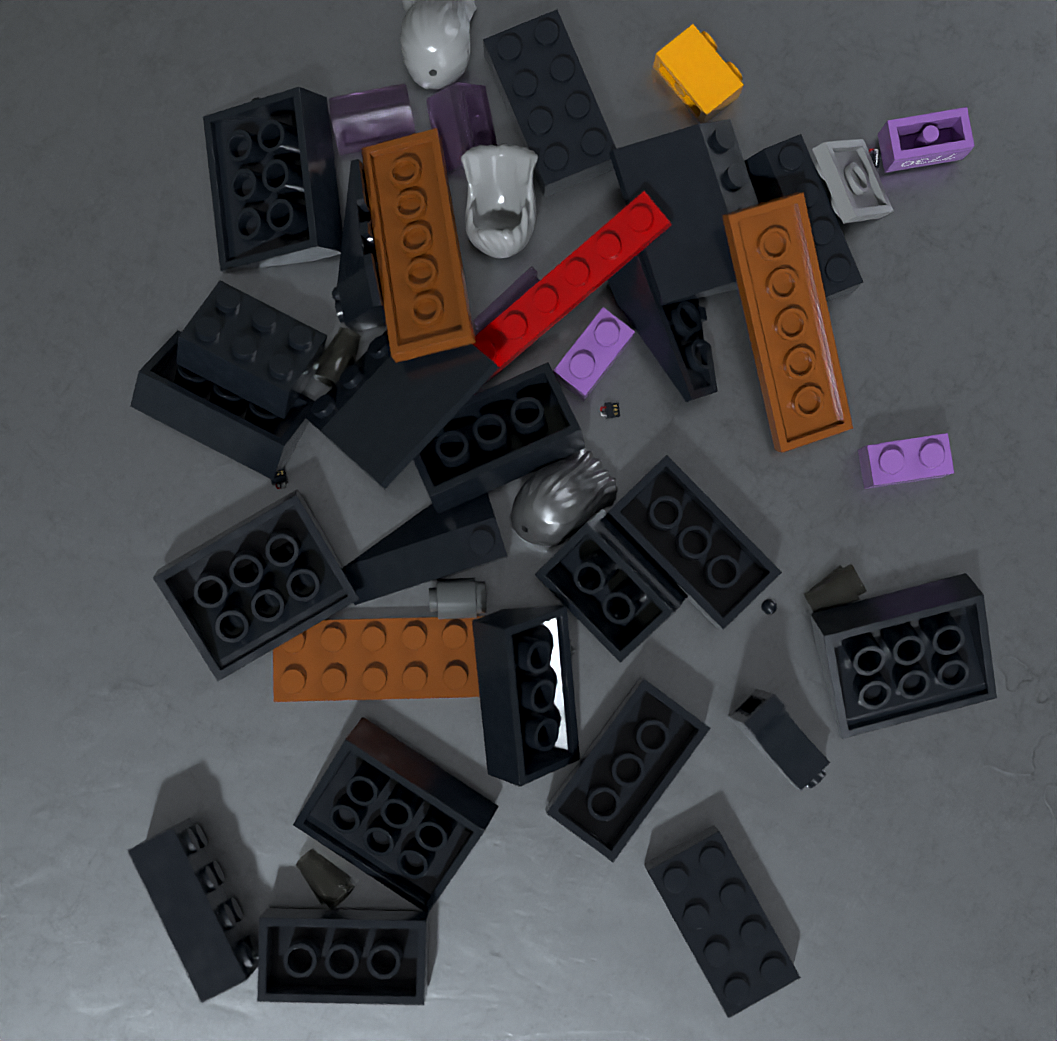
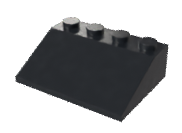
(273, 181)
(693, 181)
(391, 410)
(256, 585)
(905, 654)
(395, 815)

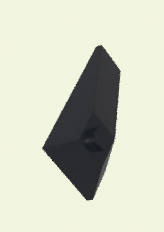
(358, 280)
(669, 330)
(428, 550)

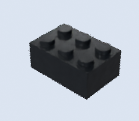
(250, 349)
(611, 585)

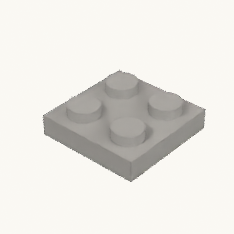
(852, 180)

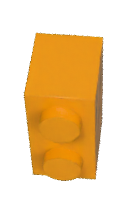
(698, 73)

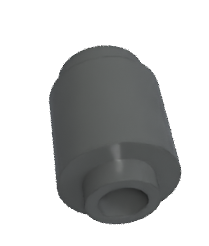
(458, 598)

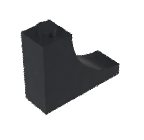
(780, 739)

